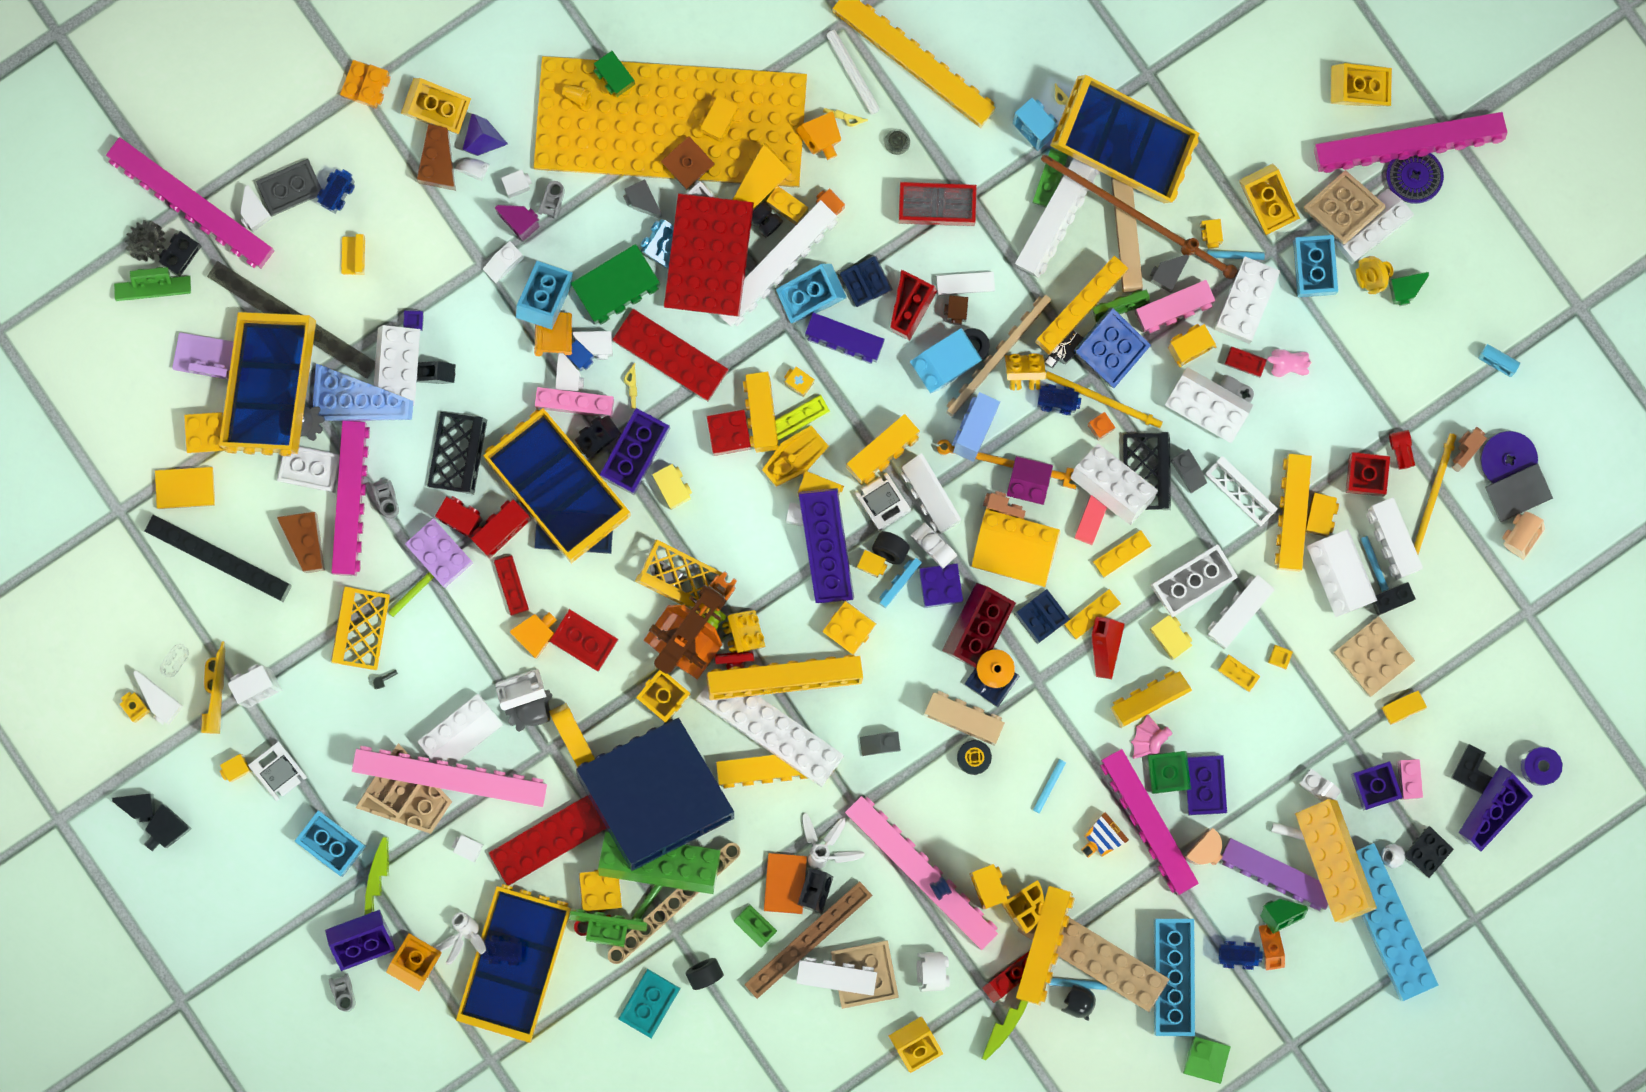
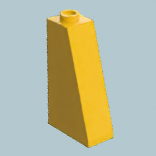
(762, 177)

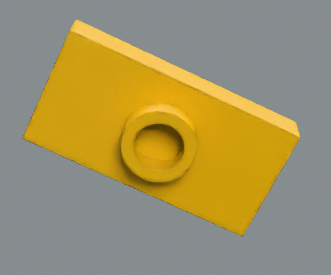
(1238, 673)

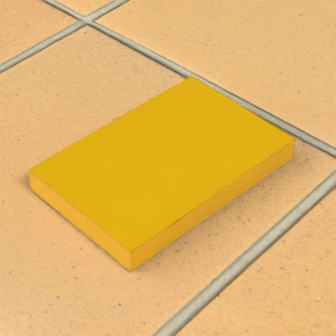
(185, 488)

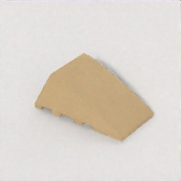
(404, 801)

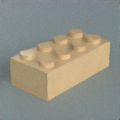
(964, 719)

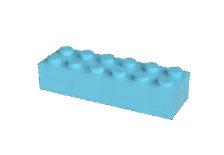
(1176, 960)

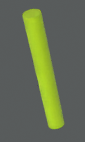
(411, 594)

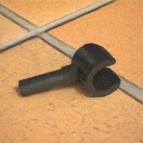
(379, 681)

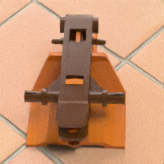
(687, 637)

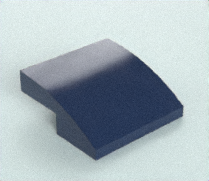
(866, 281)
(1042, 616)
(993, 695)

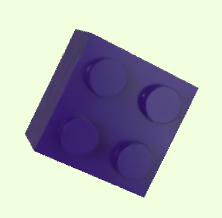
(941, 585)
(1376, 786)

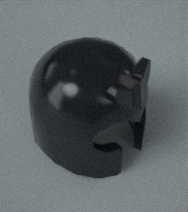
(1080, 1002)

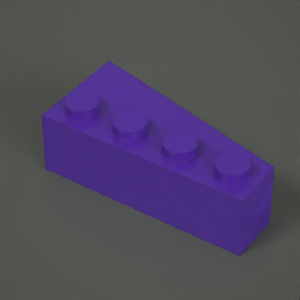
(1495, 808)

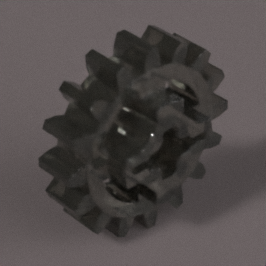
(145, 240)

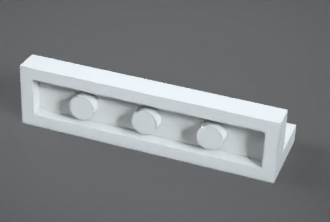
(1249, 490)

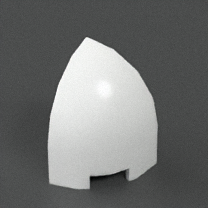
(473, 168)

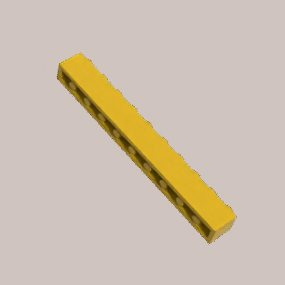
(915, 60)

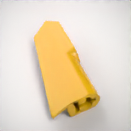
(212, 721)

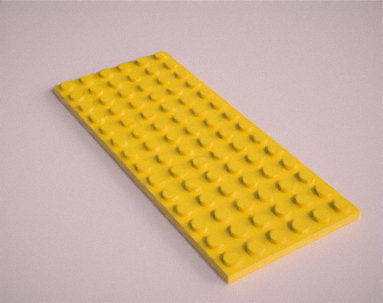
(659, 112)

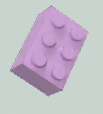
(439, 553)

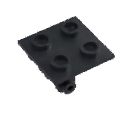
(1428, 851)

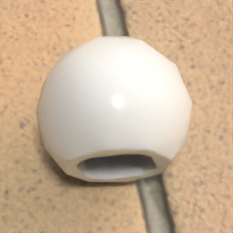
(1393, 856)

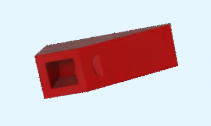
(1106, 644)
(1006, 980)

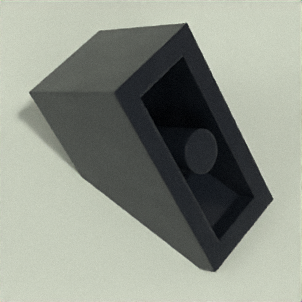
(436, 372)
(137, 806)

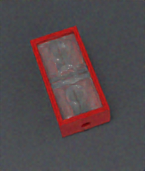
(937, 204)

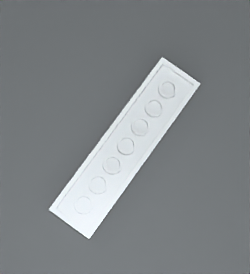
(777, 734)

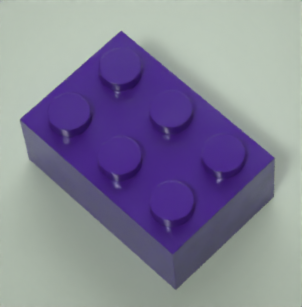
(360, 940)

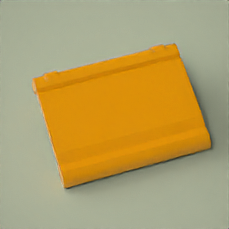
(555, 340)

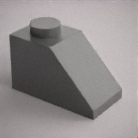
(641, 199)
(1168, 272)
(1189, 470)
(880, 743)

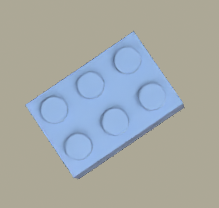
(975, 426)

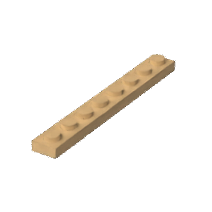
(992, 361)

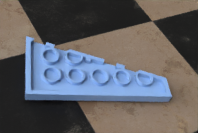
(355, 400)

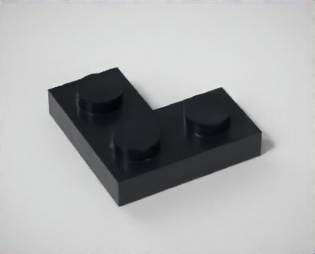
(1467, 770)

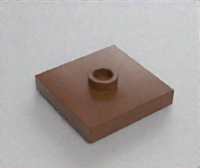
(687, 163)

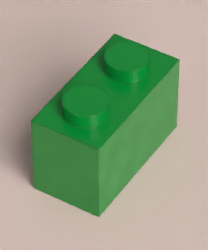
(614, 74)

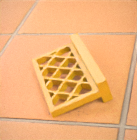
(669, 590)
(343, 628)

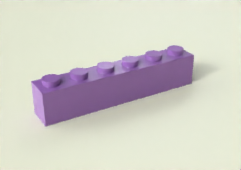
(1274, 872)

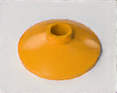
(986, 666)

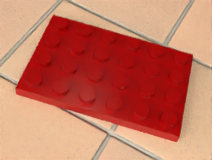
(708, 255)

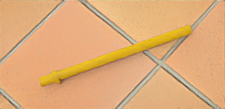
(1149, 419)
(1449, 447)

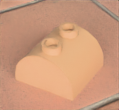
(1524, 535)
(1206, 849)

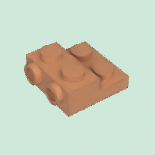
(1469, 445)
(998, 503)

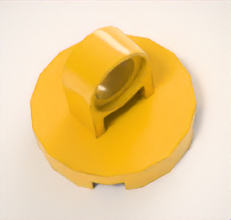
(1373, 274)

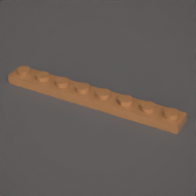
(808, 940)

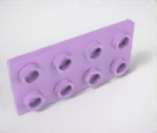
(203, 355)

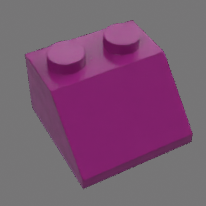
(519, 219)
(1029, 480)

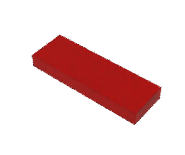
(511, 585)

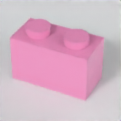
(1410, 779)

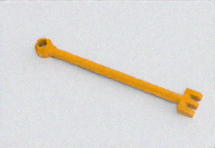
(1008, 463)

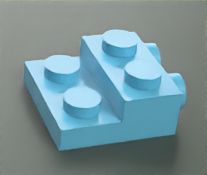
(659, 243)

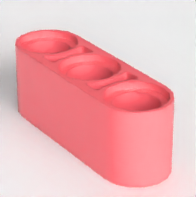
(1090, 521)

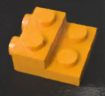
(365, 84)

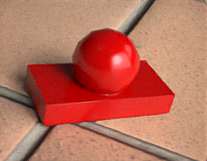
(734, 659)

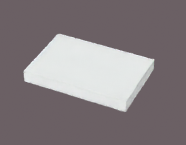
(310, 469)

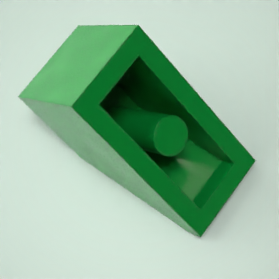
(1406, 288)
(1282, 914)

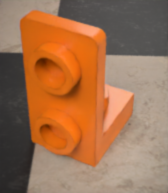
(1273, 948)

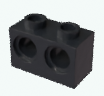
(184, 256)
(597, 436)
(1393, 598)
(815, 890)

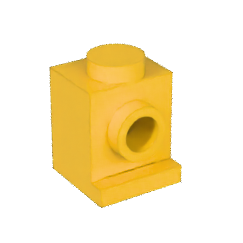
(1212, 233)
(139, 711)

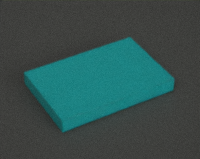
(649, 1003)

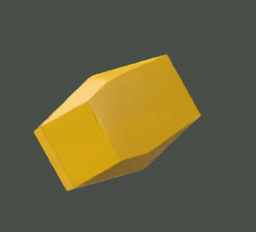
(795, 456)

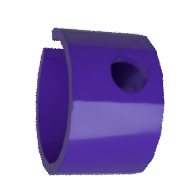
(1530, 768)

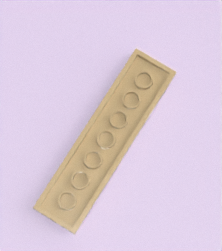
(1109, 965)

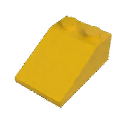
(1360, 85)
(435, 105)
(1269, 198)

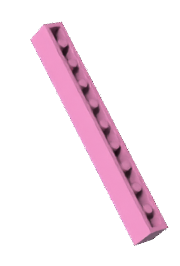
(449, 777)
(918, 869)

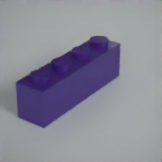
(844, 337)

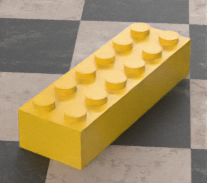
(1335, 861)

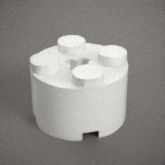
(932, 971)

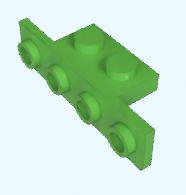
(151, 284)
(607, 929)

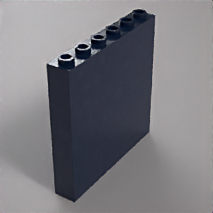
(655, 793)

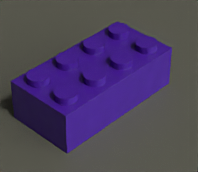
(635, 451)

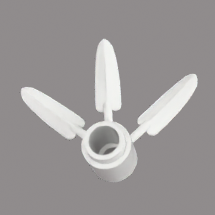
(820, 853)
(468, 929)

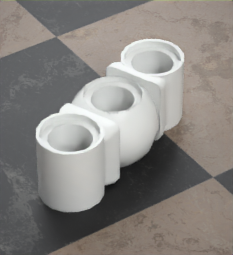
(933, 545)

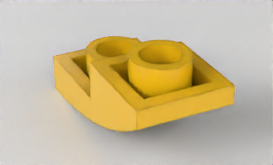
(1404, 707)

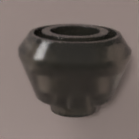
(902, 144)

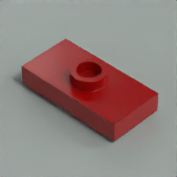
(1245, 362)

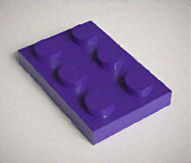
(1207, 785)

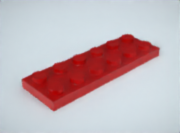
(670, 355)
(547, 840)

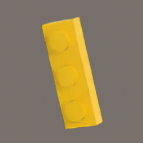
(1122, 554)
(1086, 618)

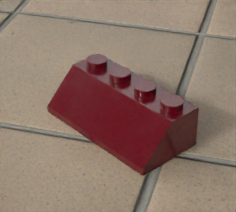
(978, 625)

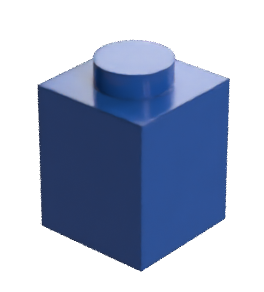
(580, 356)

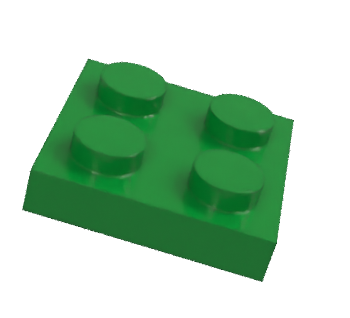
(1169, 772)

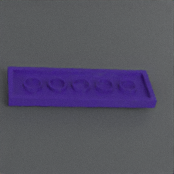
(826, 545)

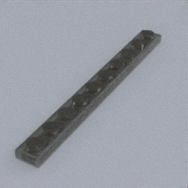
(269, 304)

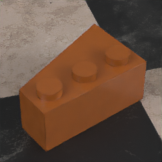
(436, 159)
(305, 540)

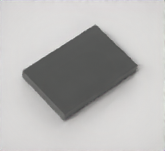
(289, 187)
(1518, 492)

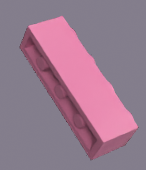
(1175, 306)
(574, 402)

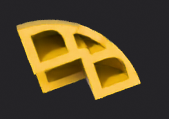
(1026, 907)

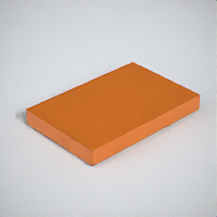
(784, 883)

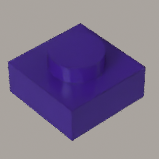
(413, 319)

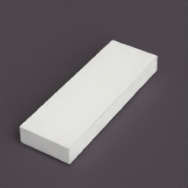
(965, 283)

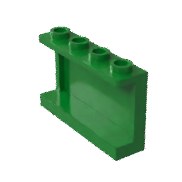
(616, 284)

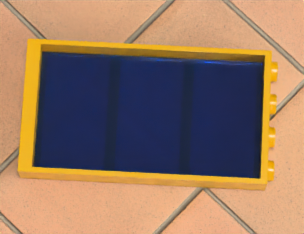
(1125, 139)
(267, 383)
(556, 485)
(511, 996)

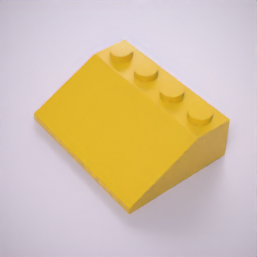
(1015, 548)

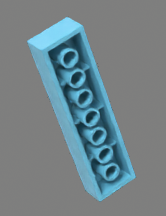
(1393, 931)

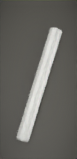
(853, 72)

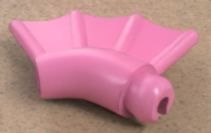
(1149, 738)

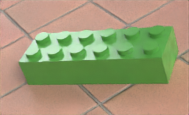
(683, 868)

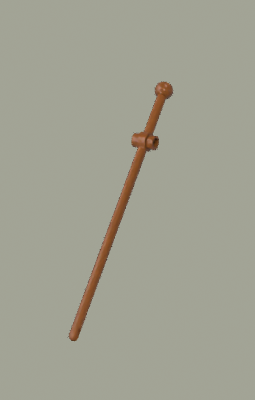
(1189, 246)

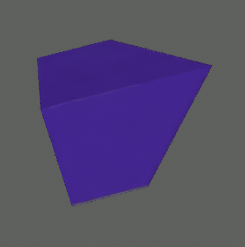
(481, 136)

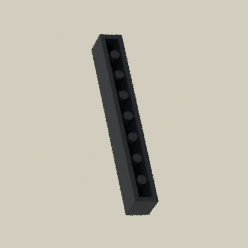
(218, 558)

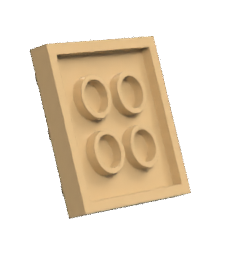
(1344, 207)
(1374, 656)
(870, 955)

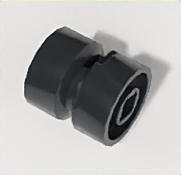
(760, 214)

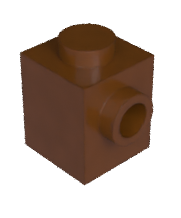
(956, 309)

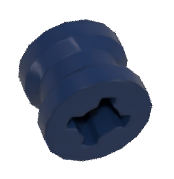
(940, 888)

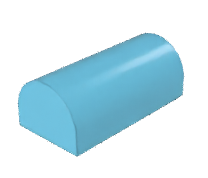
(1499, 360)

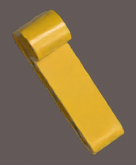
(571, 734)

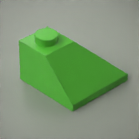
(1206, 1060)

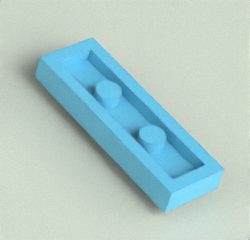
(899, 581)

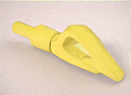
(1060, 92)
(841, 115)
(632, 384)

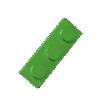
(1049, 179)
(1123, 304)

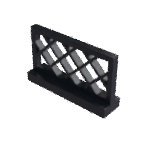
(473, 452)
(1163, 465)

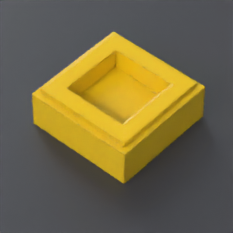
(1280, 657)

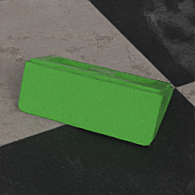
(755, 926)

